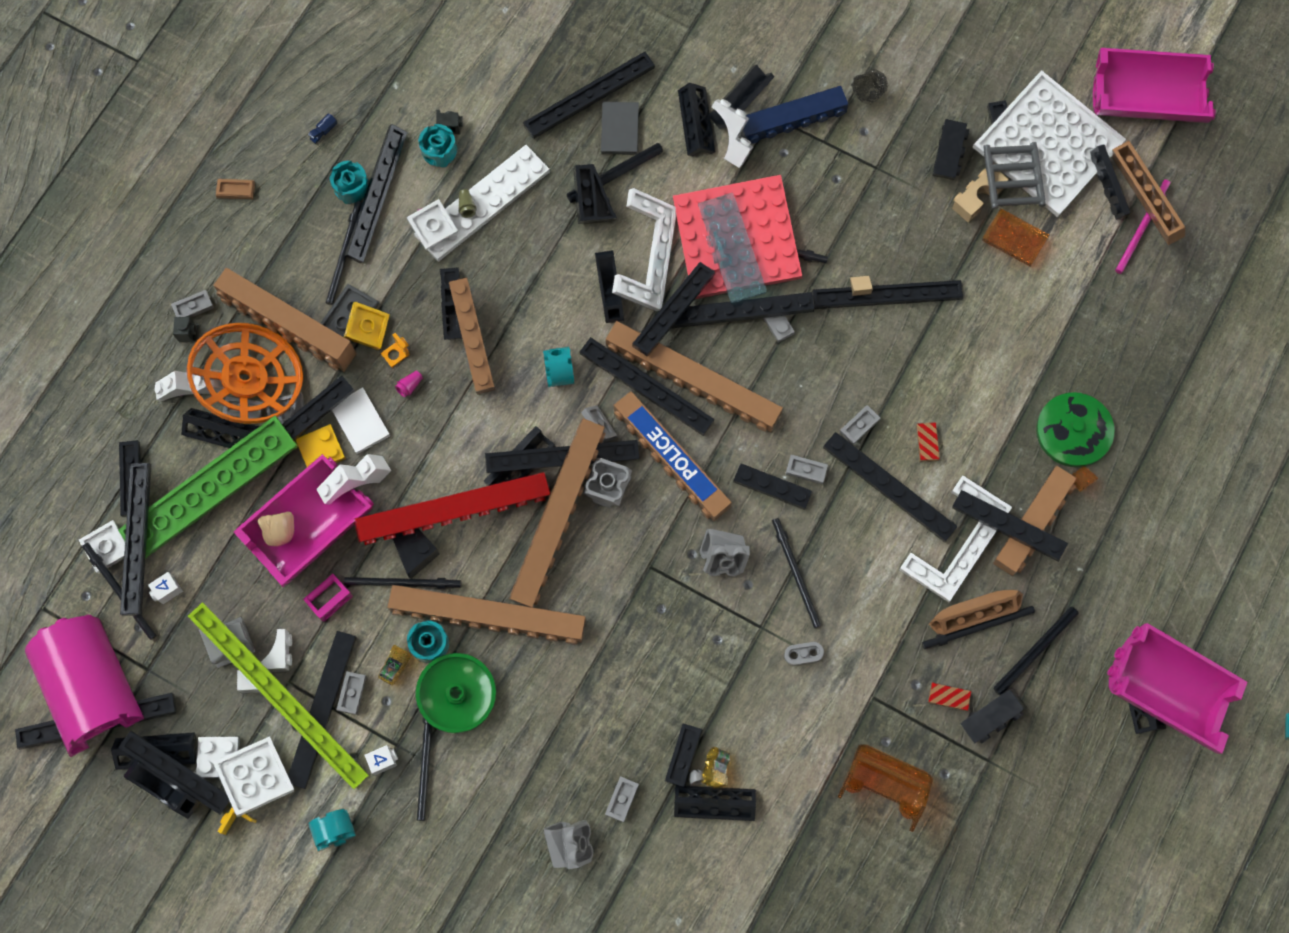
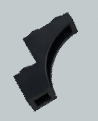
(606, 274)
(161, 789)

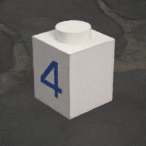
(164, 588)
(381, 760)

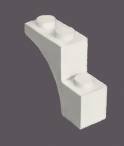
(735, 121)
(177, 384)
(345, 477)
(276, 661)

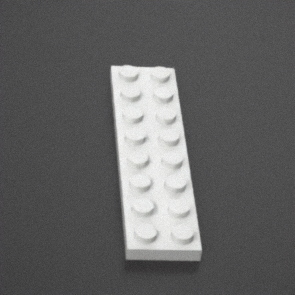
(492, 196)

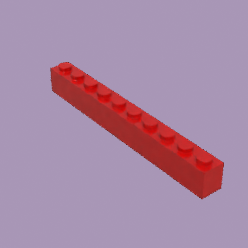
(451, 507)

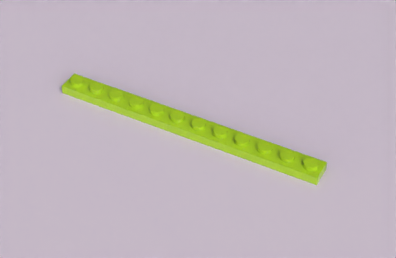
(278, 695)

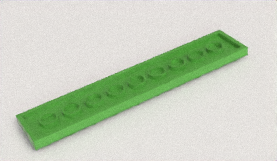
(216, 483)

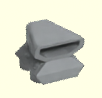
(607, 482)
(724, 553)
(239, 629)
(569, 844)

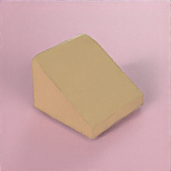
(861, 285)

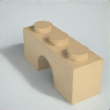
(968, 203)

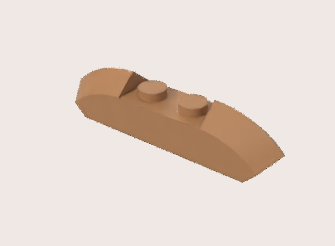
(976, 611)

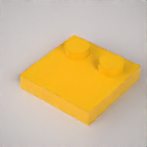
(366, 325)
(320, 442)

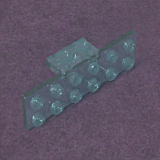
(731, 248)

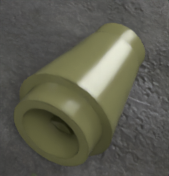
(466, 204)

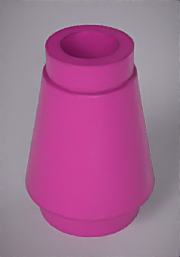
(408, 384)

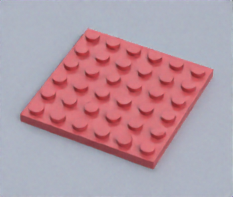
(766, 223)

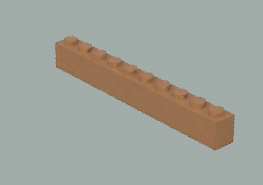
(697, 379)
(556, 513)
(487, 613)

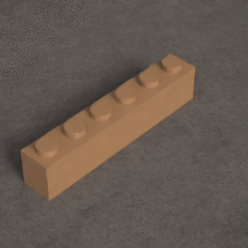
(1148, 193)
(471, 336)
(1039, 515)

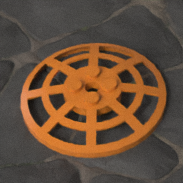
(244, 365)

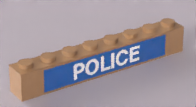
(671, 456)

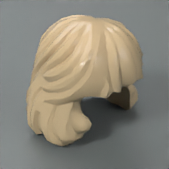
(277, 528)

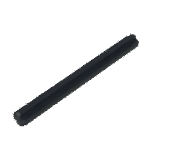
(624, 167)
(1035, 651)

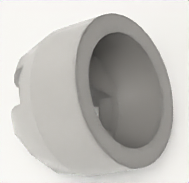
(695, 777)

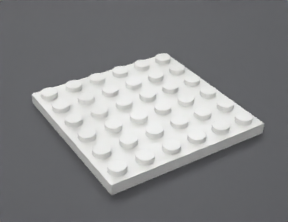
(1064, 138)

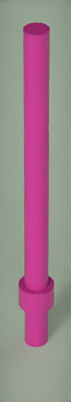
(1138, 234)

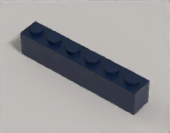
(795, 114)

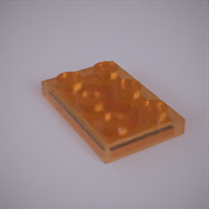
(1015, 237)

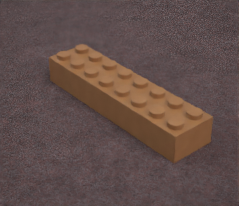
(285, 320)

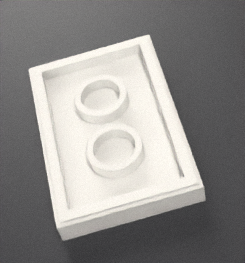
(360, 421)

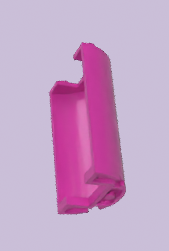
(1152, 85)
(315, 523)
(81, 680)
(1175, 685)

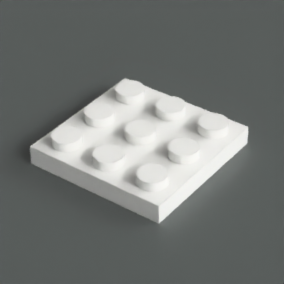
(253, 776)

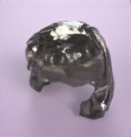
(870, 86)

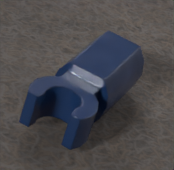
(322, 128)

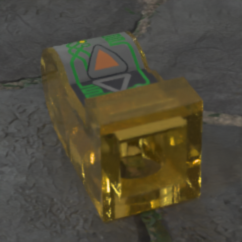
(394, 665)
(716, 768)

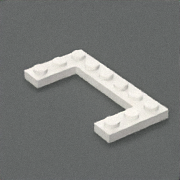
(652, 293)
(947, 584)

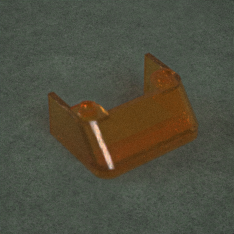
(890, 779)

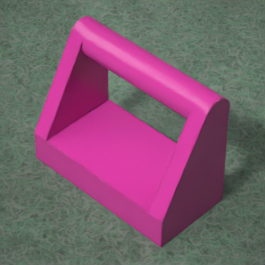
(332, 605)

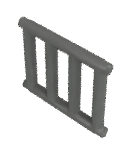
(1034, 165)

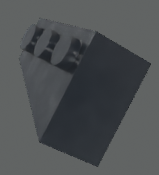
(950, 149)
(590, 196)
(415, 551)
(994, 716)

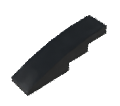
(451, 326)

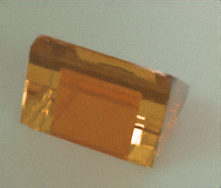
(1084, 478)

